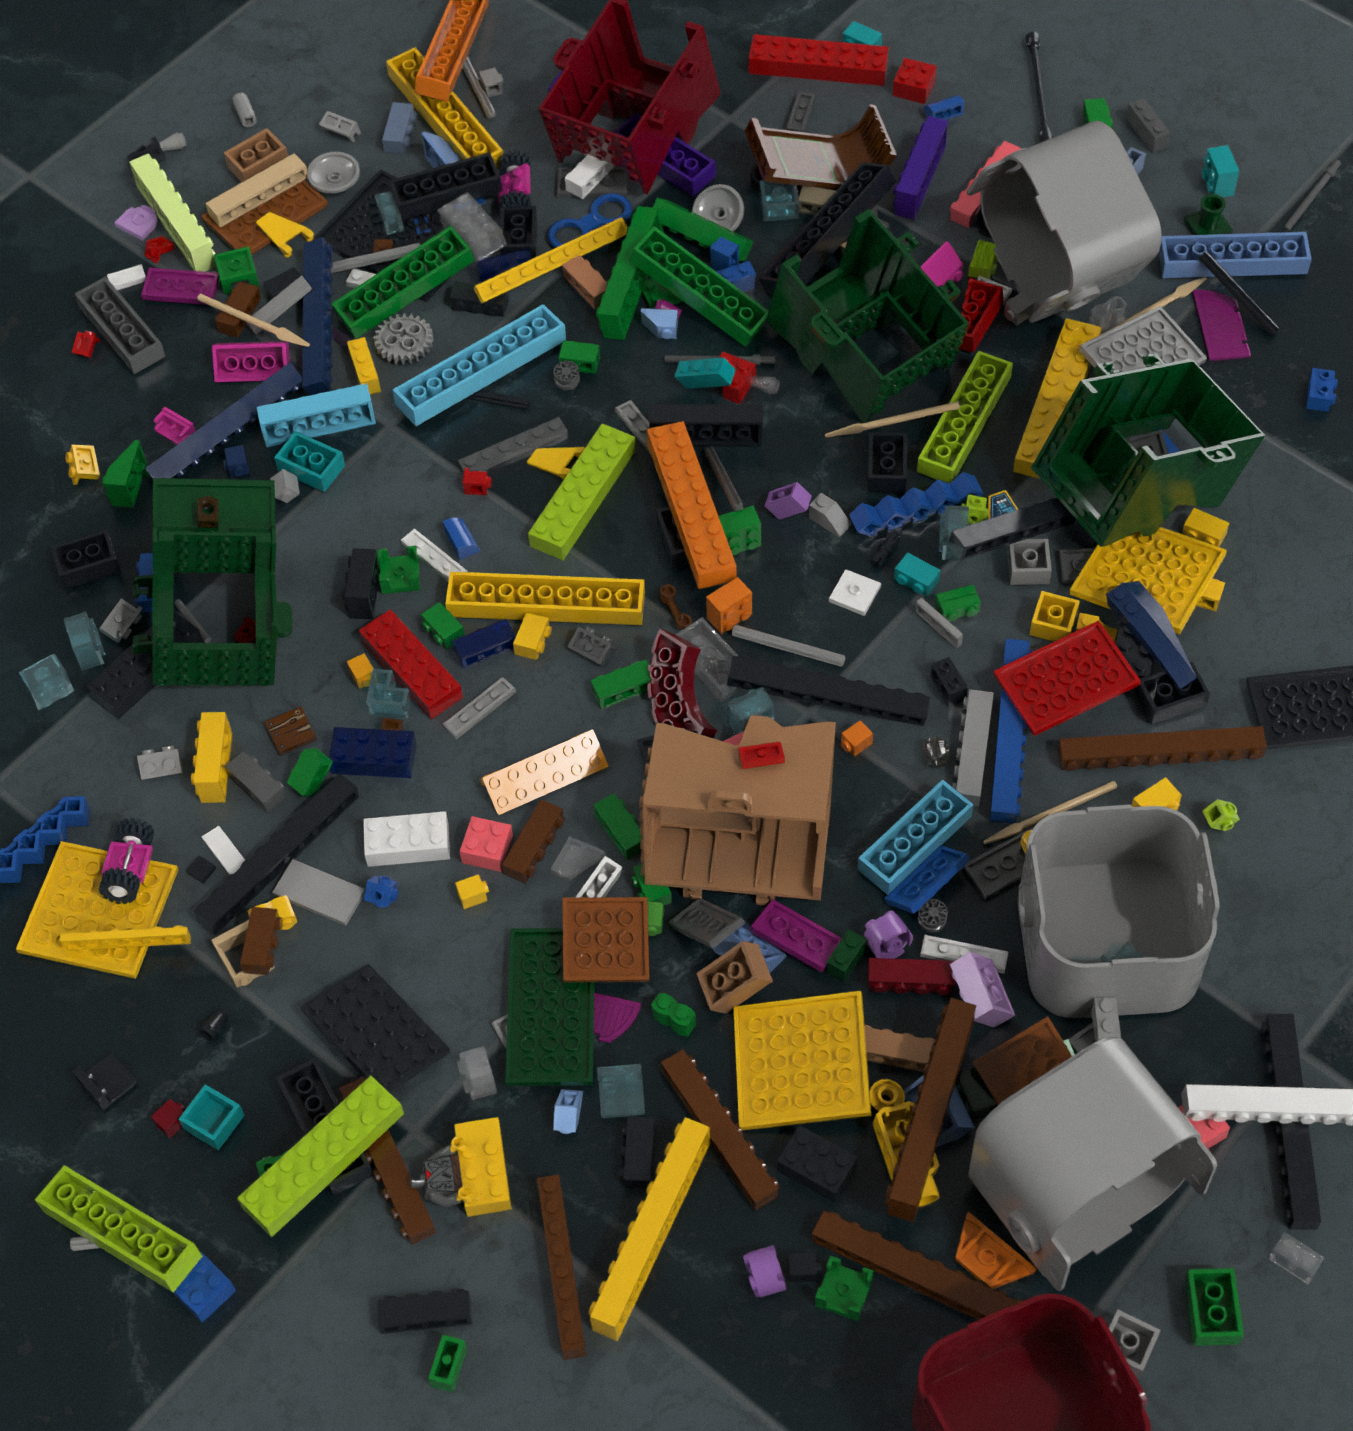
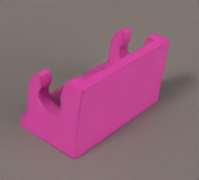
(173, 426)

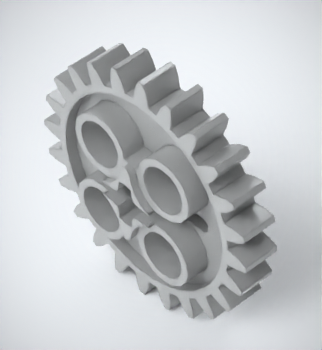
(403, 338)

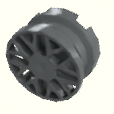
(566, 375)
(932, 916)

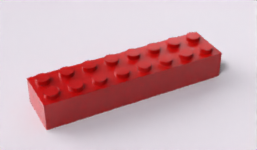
(818, 60)

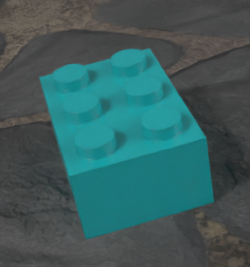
(310, 461)

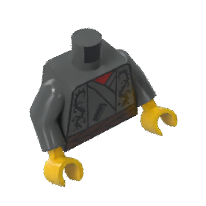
(442, 1177)

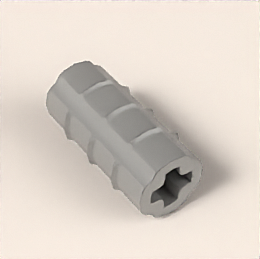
(244, 110)

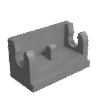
(340, 125)

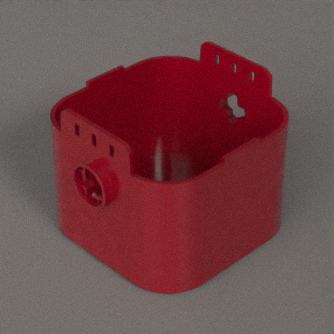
(1030, 1371)

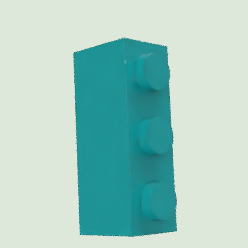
(705, 373)

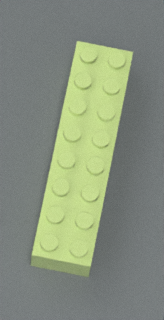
(173, 213)

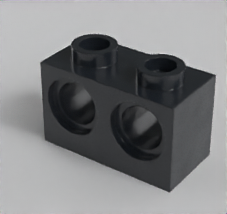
(948, 681)

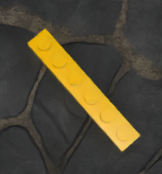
(125, 938)

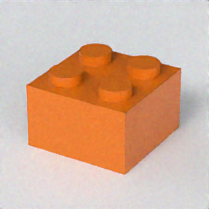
(729, 605)

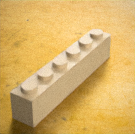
(257, 190)

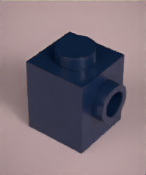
(236, 461)

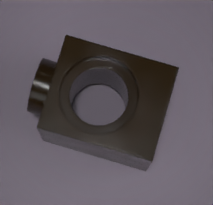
(207, 520)

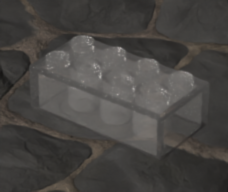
(473, 226)
(713, 660)

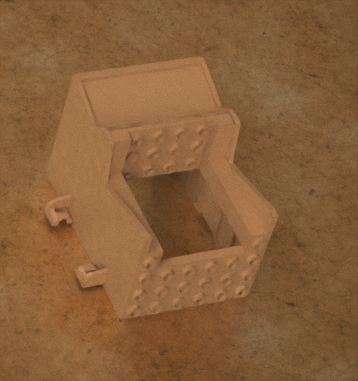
(782, 819)

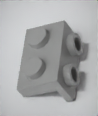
(120, 620)
(159, 763)

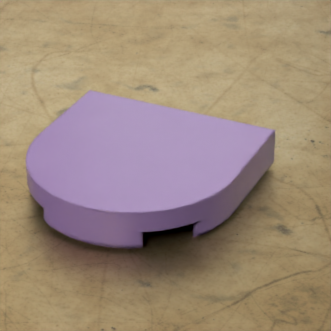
(138, 221)

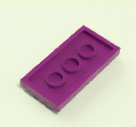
(179, 285)
(795, 935)

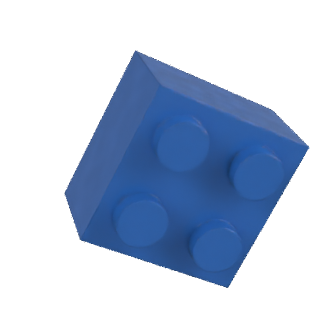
(204, 1289)

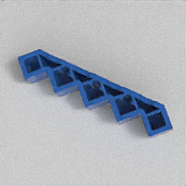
(914, 505)
(48, 830)

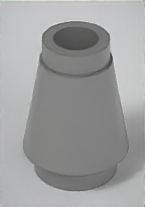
(173, 142)

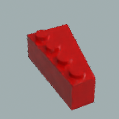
(979, 309)

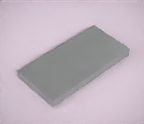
(319, 892)

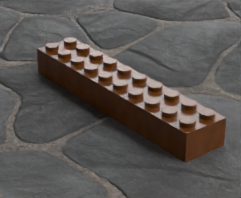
(930, 1110)

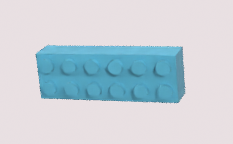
(316, 414)
(915, 837)

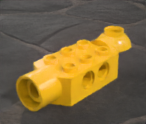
(890, 1130)

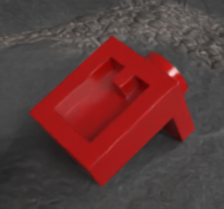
(156, 247)
(85, 344)

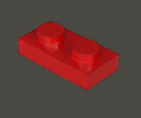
(761, 755)

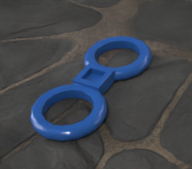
(592, 220)

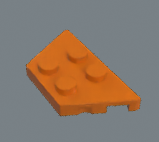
(989, 1256)

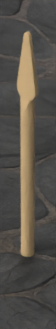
(1180, 292)
(281, 333)
(858, 427)
(1017, 828)

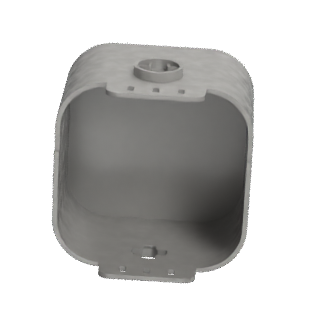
(1068, 218)
(1112, 881)
(1085, 1156)

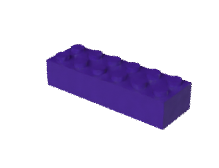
(682, 165)
(920, 167)

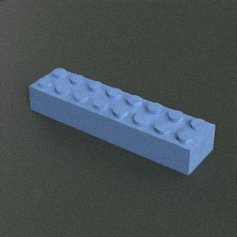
(1236, 254)

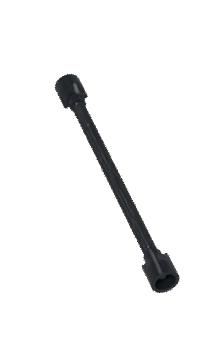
(1033, 44)

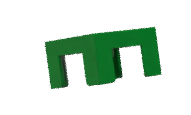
(236, 267)
(399, 572)
(844, 1289)

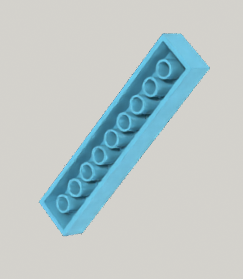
(479, 365)

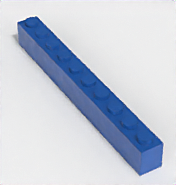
(1008, 748)

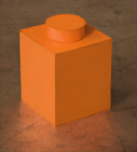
(856, 738)

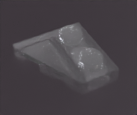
(575, 858)

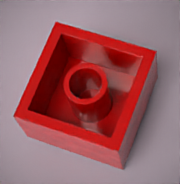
(914, 80)

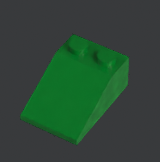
(125, 476)

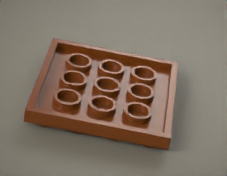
(605, 939)
(1022, 1059)

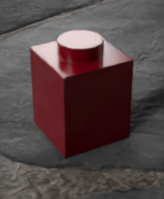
(168, 1117)

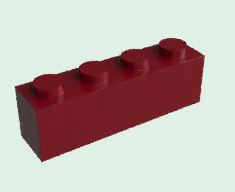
(910, 976)

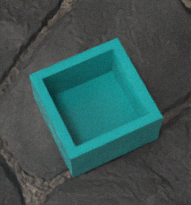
(1220, 171)
(211, 1117)

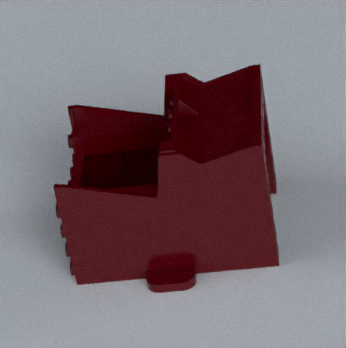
(613, 78)

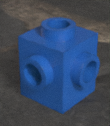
(381, 891)

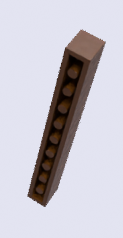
(1161, 748)
(909, 1267)

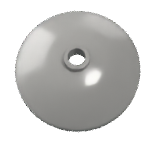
(333, 172)
(717, 200)

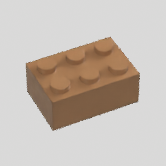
(255, 155)
(734, 977)

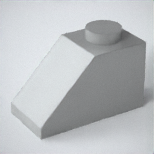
(828, 515)

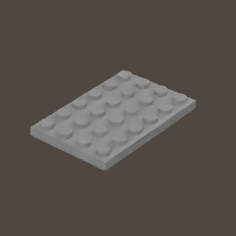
(1139, 337)

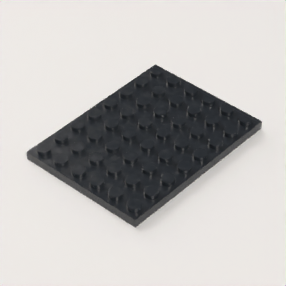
(358, 225)

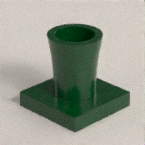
(1210, 218)

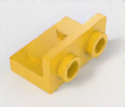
(82, 463)

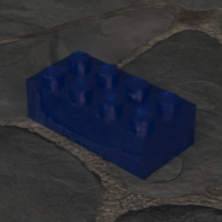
(372, 752)

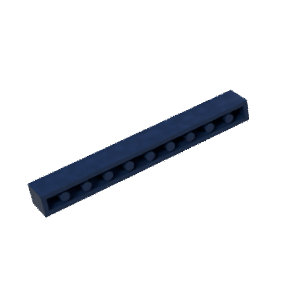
(317, 317)
(224, 424)

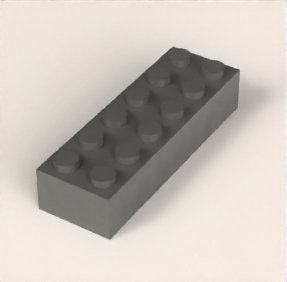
(120, 325)

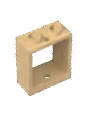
(228, 941)

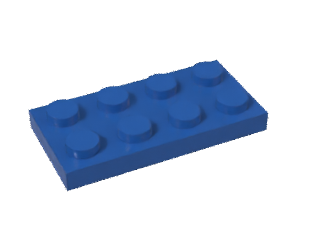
(927, 879)

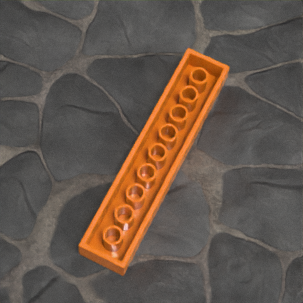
(450, 48)
(691, 505)

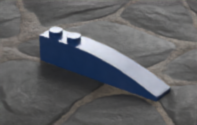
(1152, 629)

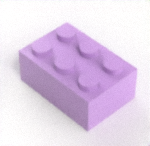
(982, 987)

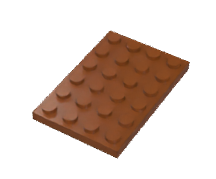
(293, 204)

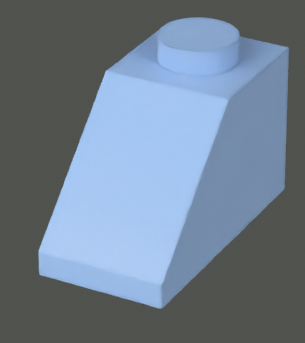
(661, 322)
(567, 1111)

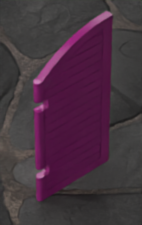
(1221, 326)
(613, 1016)

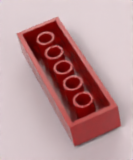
(411, 664)

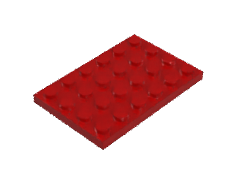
(1066, 678)

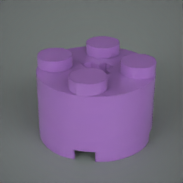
(887, 936)
(764, 1271)

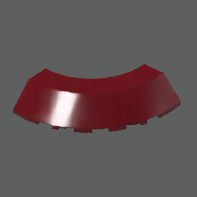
(673, 684)

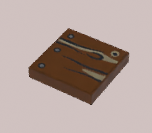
(290, 730)

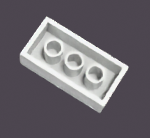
(406, 839)

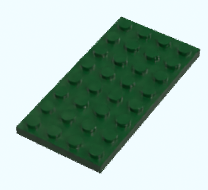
(547, 1018)

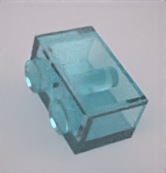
(389, 212)

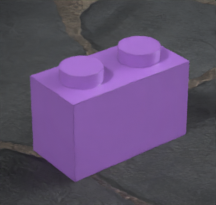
(788, 500)

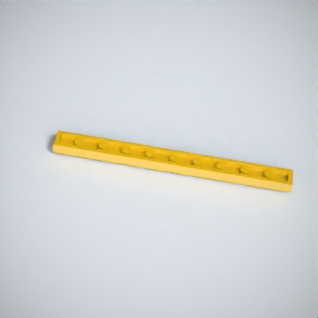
(550, 260)

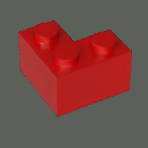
(742, 378)

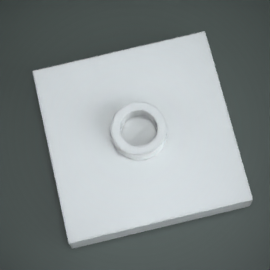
(854, 592)

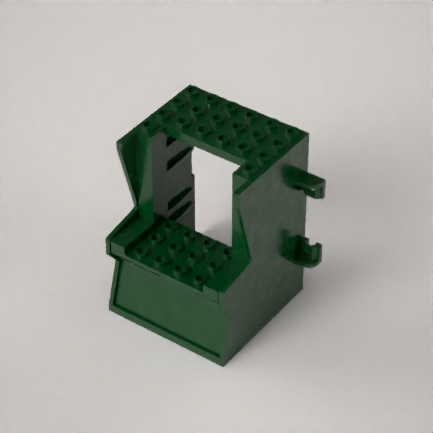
(869, 288)
(1130, 491)
(239, 545)

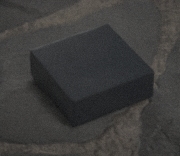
(201, 869)

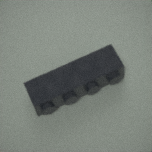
(424, 1311)

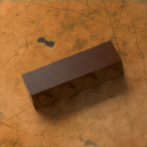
(533, 841)

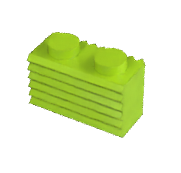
(983, 260)

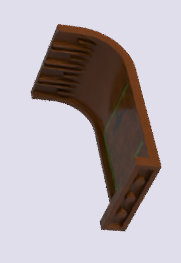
(819, 158)

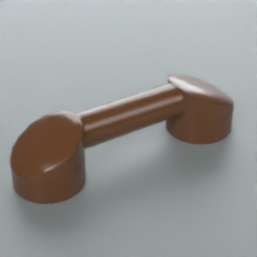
(667, 596)

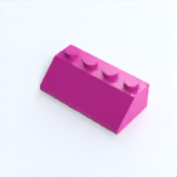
(943, 265)
(249, 360)

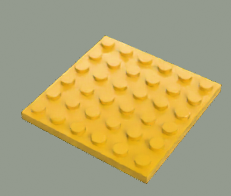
(1166, 564)
(73, 903)
(801, 1061)

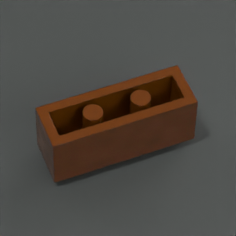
(243, 298)
(261, 941)

